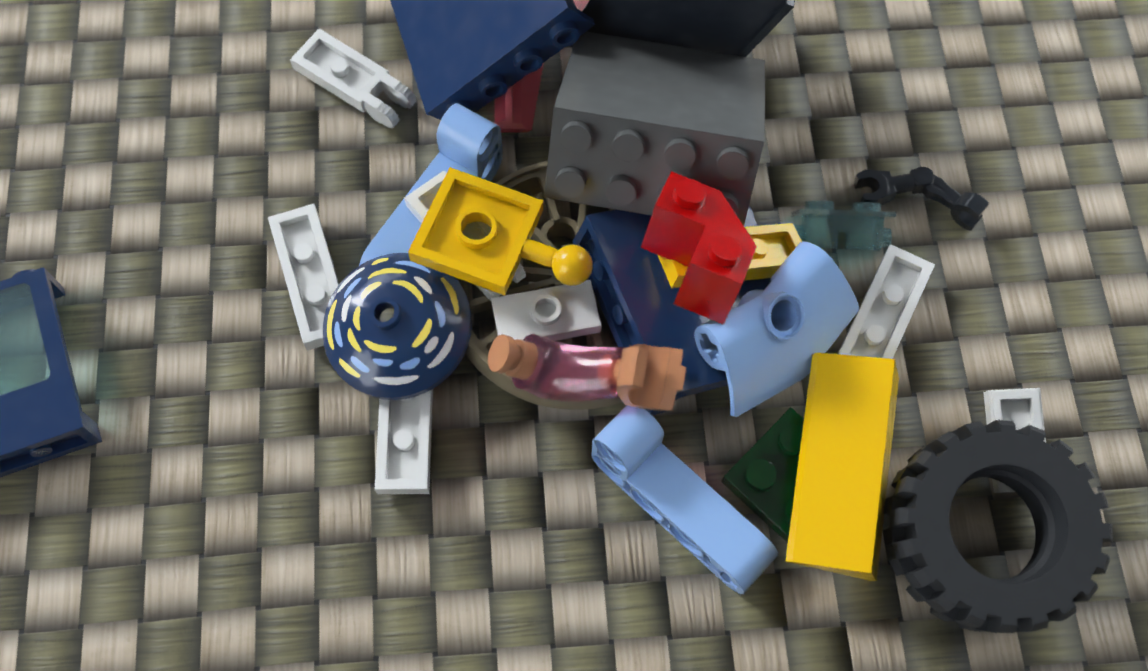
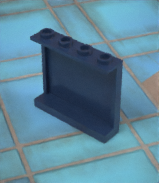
(481, 47)
(639, 296)

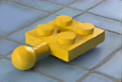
(495, 258)

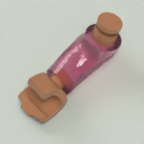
(565, 372)

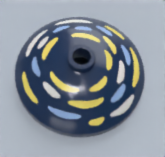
(413, 347)

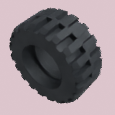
(1063, 514)

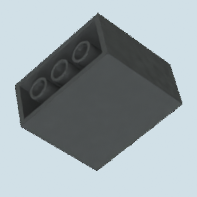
(651, 109)

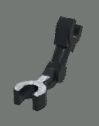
(965, 208)

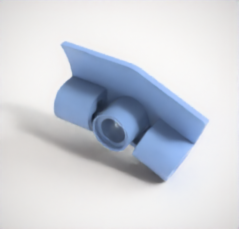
(775, 350)

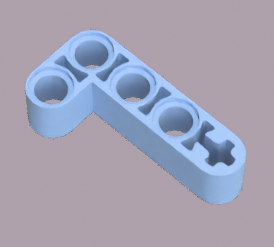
(464, 143)
(679, 500)

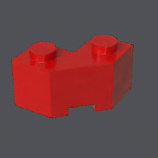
(703, 233)

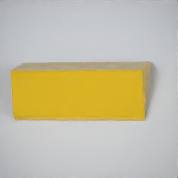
(844, 465)

